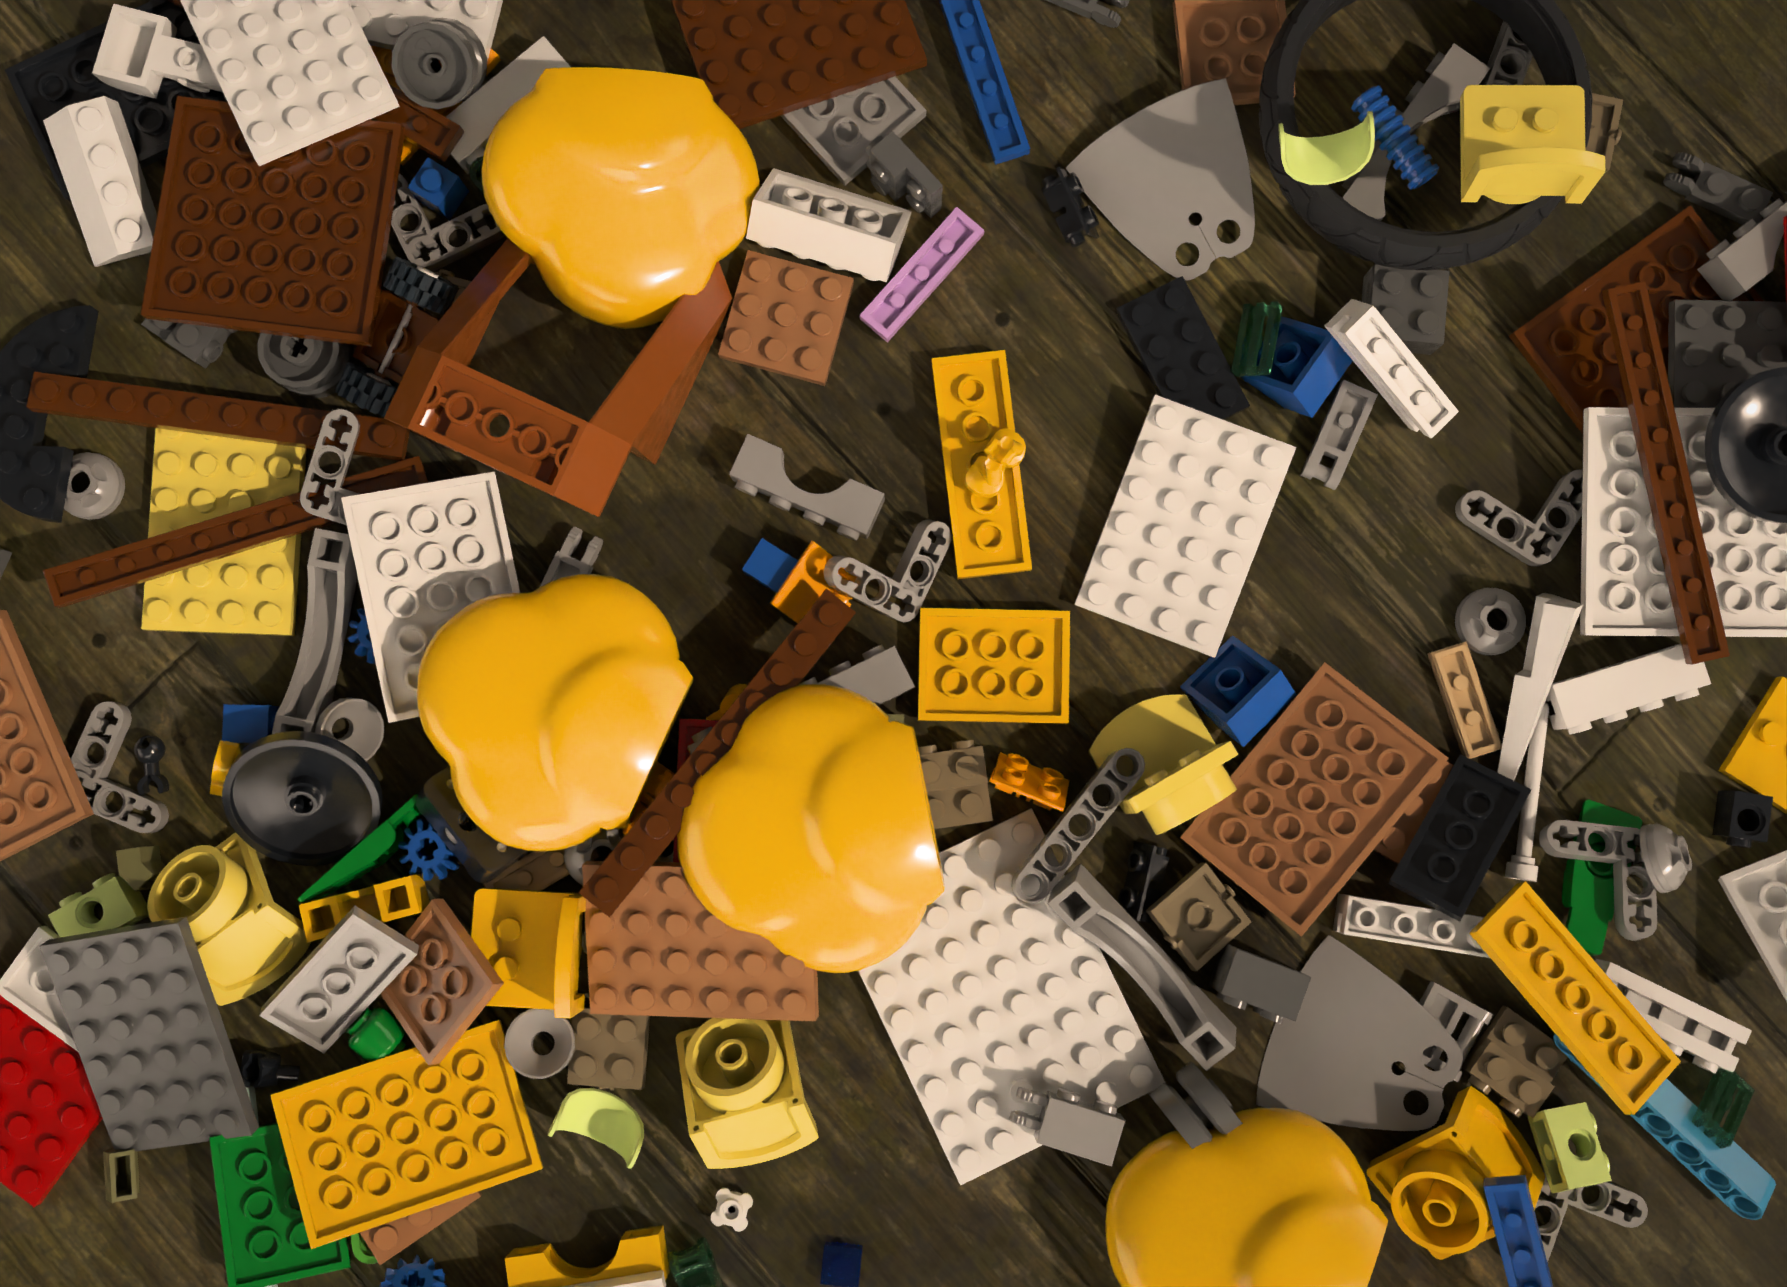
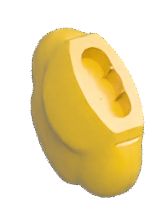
(620, 188)
(552, 707)
(816, 830)
(1246, 1210)

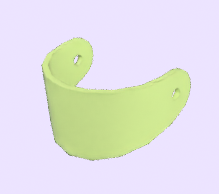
(1328, 157)
(602, 1118)

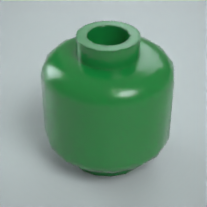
(376, 1035)

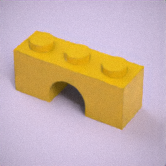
(383, 901)

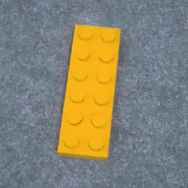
(971, 408)
(1575, 998)

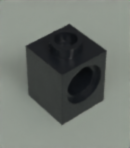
(1757, 812)

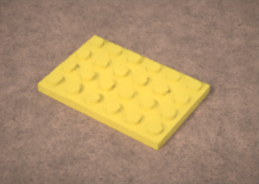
(207, 478)

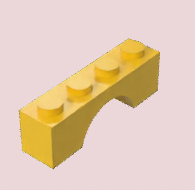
(541, 1266)

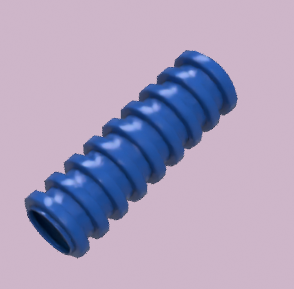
(1396, 138)

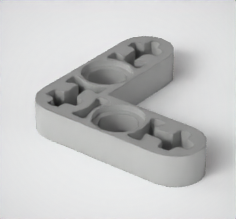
(426, 237)
(334, 510)
(1525, 530)
(901, 584)
(96, 774)
(1619, 855)
(1598, 1208)

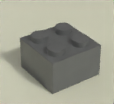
(1410, 303)
(1265, 984)

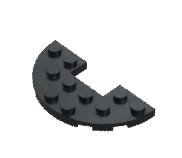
(31, 474)

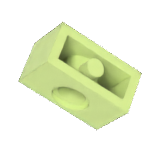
(120, 906)
(1562, 1168)

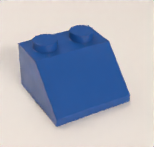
(1303, 368)
(1239, 690)

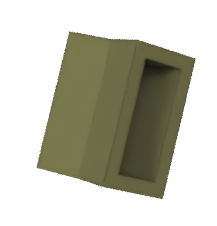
(140, 866)
(112, 1175)

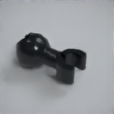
(150, 756)

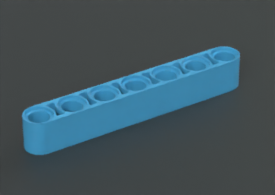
(1725, 1171)

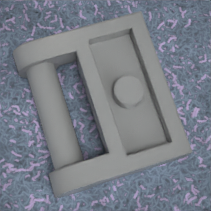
(1447, 1010)

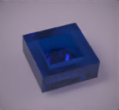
(841, 1264)

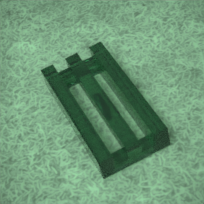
(1251, 338)
(1717, 1101)

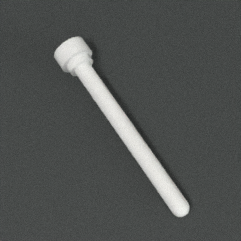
(1522, 865)

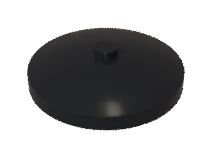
(1750, 446)
(302, 798)

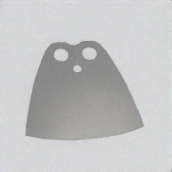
(1170, 164)
(1344, 1046)

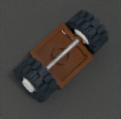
(397, 333)

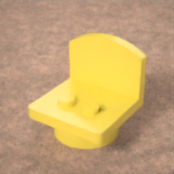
(1525, 144)
(1179, 756)
(232, 916)
(743, 1091)

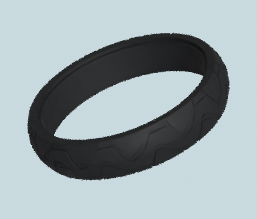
(1561, 62)

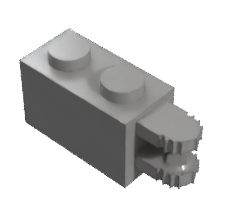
(1073, 1124)

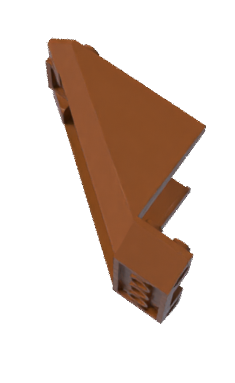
(545, 444)

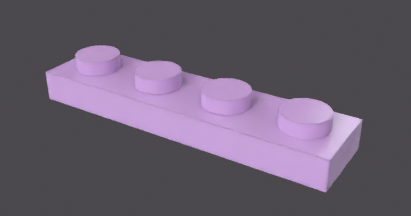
(922, 274)

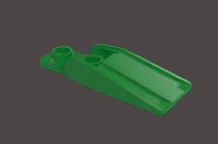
(367, 855)
(1590, 884)

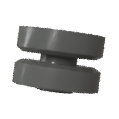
(418, 69)
(304, 365)
(1198, 1110)

